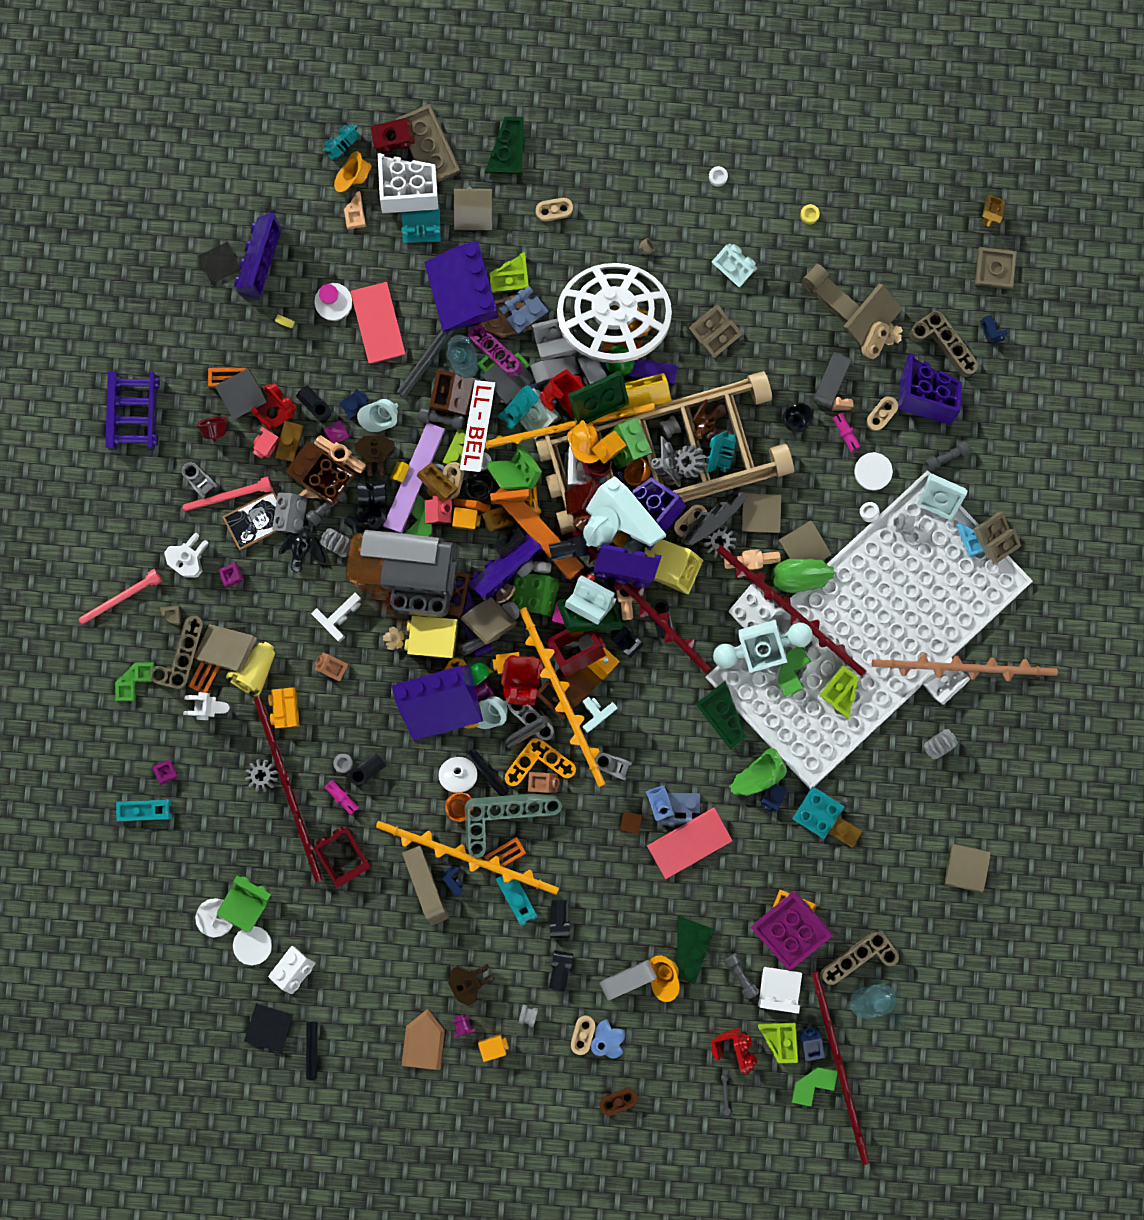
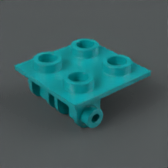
(347, 132)
(421, 226)
(717, 457)
(818, 812)

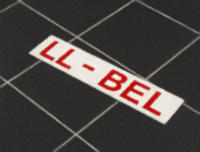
(477, 426)

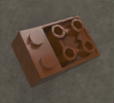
(452, 393)
(319, 473)
(579, 687)

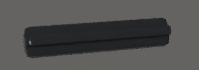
(487, 772)
(311, 1050)

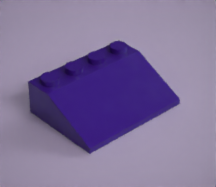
(258, 256)
(461, 287)
(504, 569)
(438, 702)

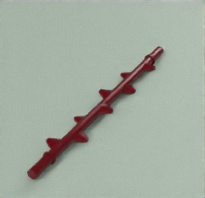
(785, 603)
(660, 619)
(312, 861)
(860, 1143)

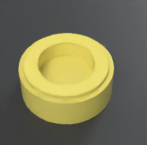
(809, 214)
(284, 321)

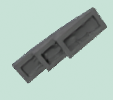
(709, 521)

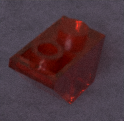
(579, 498)

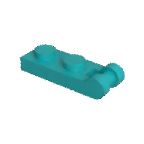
(519, 407)
(143, 810)
(517, 900)

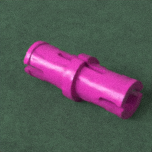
(846, 432)
(341, 797)

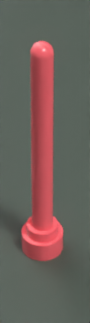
(263, 485)
(152, 578)

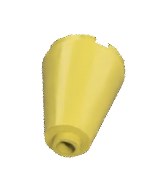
(255, 669)

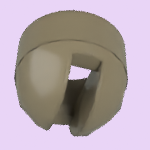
(647, 246)

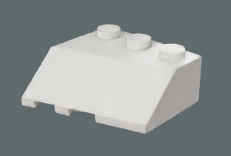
(406, 185)

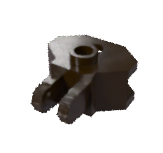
(375, 454)
(469, 981)

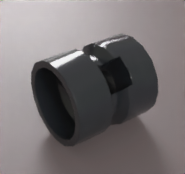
(372, 494)

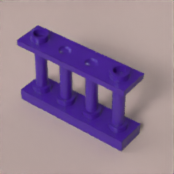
(114, 419)

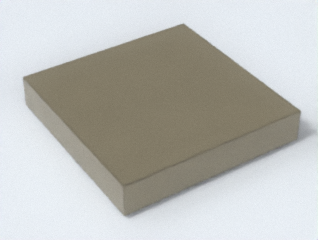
(995, 268)
(761, 513)

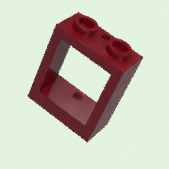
(581, 659)
(323, 842)

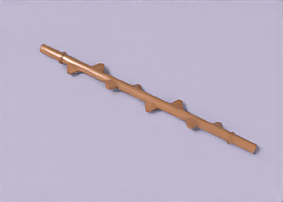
(972, 669)

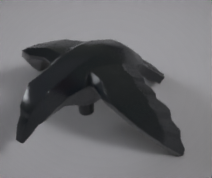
(300, 545)

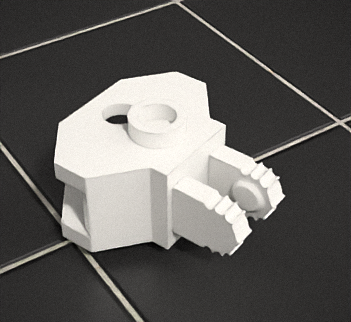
(190, 558)
(205, 706)

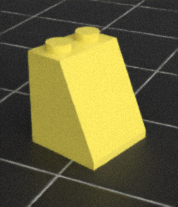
(677, 565)
(432, 637)

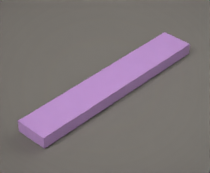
(412, 484)

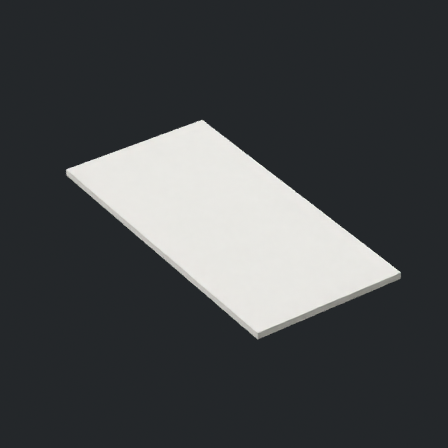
(886, 602)

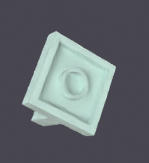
(540, 416)
(941, 496)
(590, 600)
(593, 708)

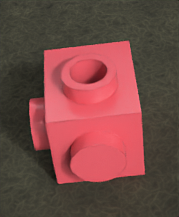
(438, 511)

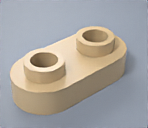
(553, 207)
(875, 339)
(882, 414)
(456, 479)
(687, 519)
(582, 1034)

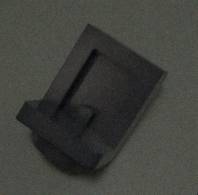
(626, 641)

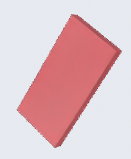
(378, 323)
(689, 843)

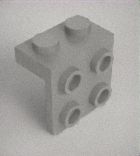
(551, 340)

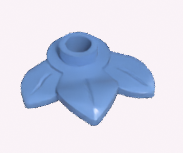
(610, 1038)

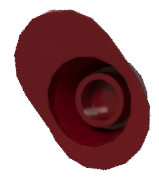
(213, 427)

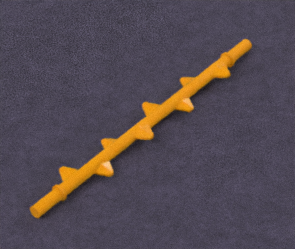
(568, 425)
(564, 705)
(459, 852)

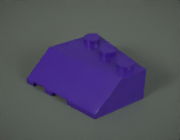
(929, 392)
(660, 503)
(626, 567)

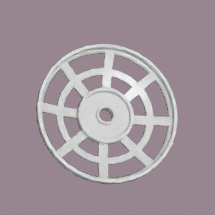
(614, 319)

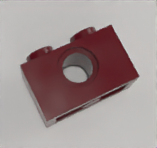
(382, 132)

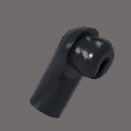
(349, 521)

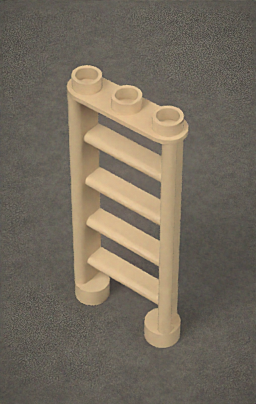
(760, 390)

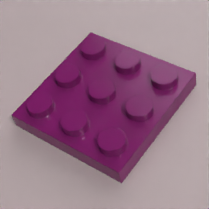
(792, 930)

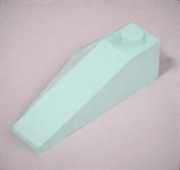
(631, 514)

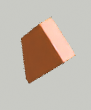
(471, 504)

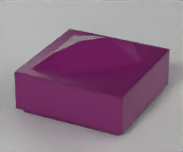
(336, 433)
(231, 575)
(165, 772)

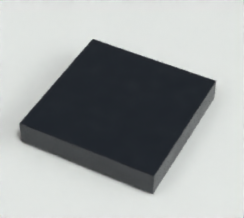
(269, 1027)

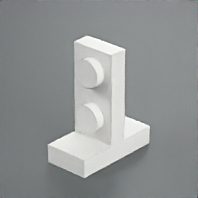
(338, 616)

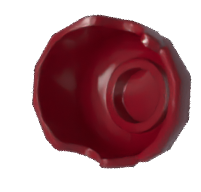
(597, 469)

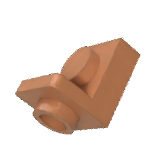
(330, 666)
(543, 782)

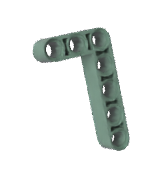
(503, 812)

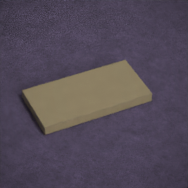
(431, 143)

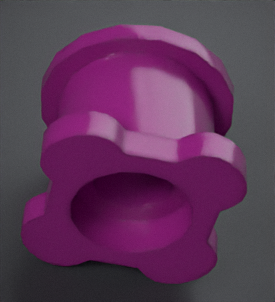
(484, 689)
(462, 1025)

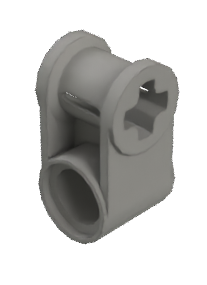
(200, 481)
(614, 765)

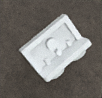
(945, 687)
(291, 970)

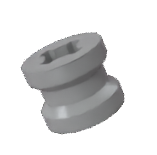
(670, 427)
(905, 523)
(528, 1016)

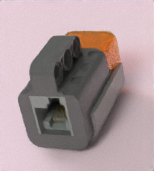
(406, 567)

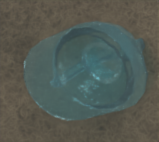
(462, 356)
(873, 1001)

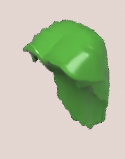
(802, 575)
(760, 775)

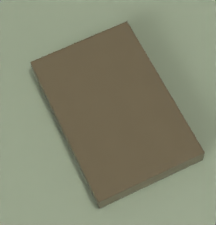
(877, 307)
(225, 648)

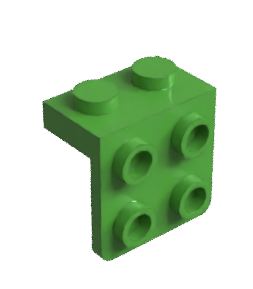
(636, 443)
(516, 474)
(535, 593)
(244, 904)

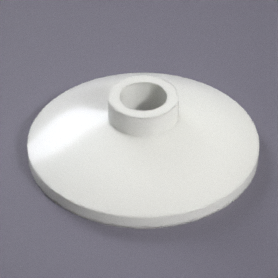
(458, 782)

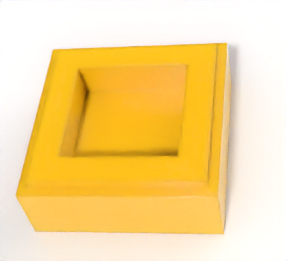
(399, 471)

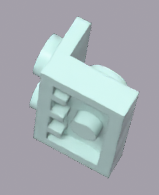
(734, 264)

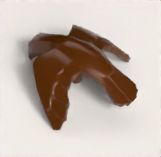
(706, 422)

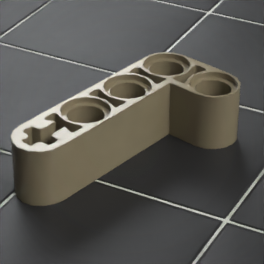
(830, 295)
(946, 346)
(180, 651)
(425, 886)
(856, 961)

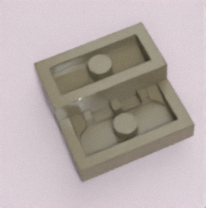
(472, 209)
(715, 331)
(997, 538)
(805, 543)
(488, 620)
(967, 868)

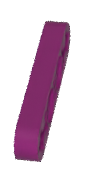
(493, 352)

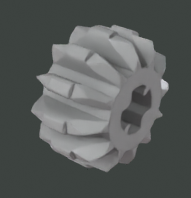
(687, 454)
(723, 537)
(336, 542)
(940, 744)
(256, 771)

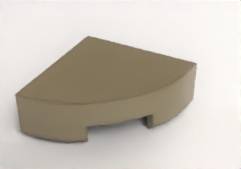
(172, 614)

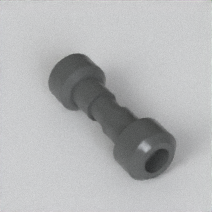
(426, 415)
(934, 463)
(314, 517)
(733, 962)

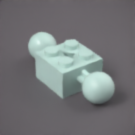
(762, 634)

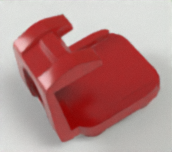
(560, 387)
(274, 400)
(520, 679)
(741, 1043)

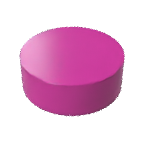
(328, 294)

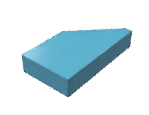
(969, 540)

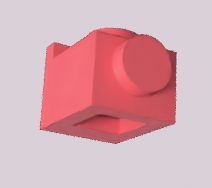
(265, 444)

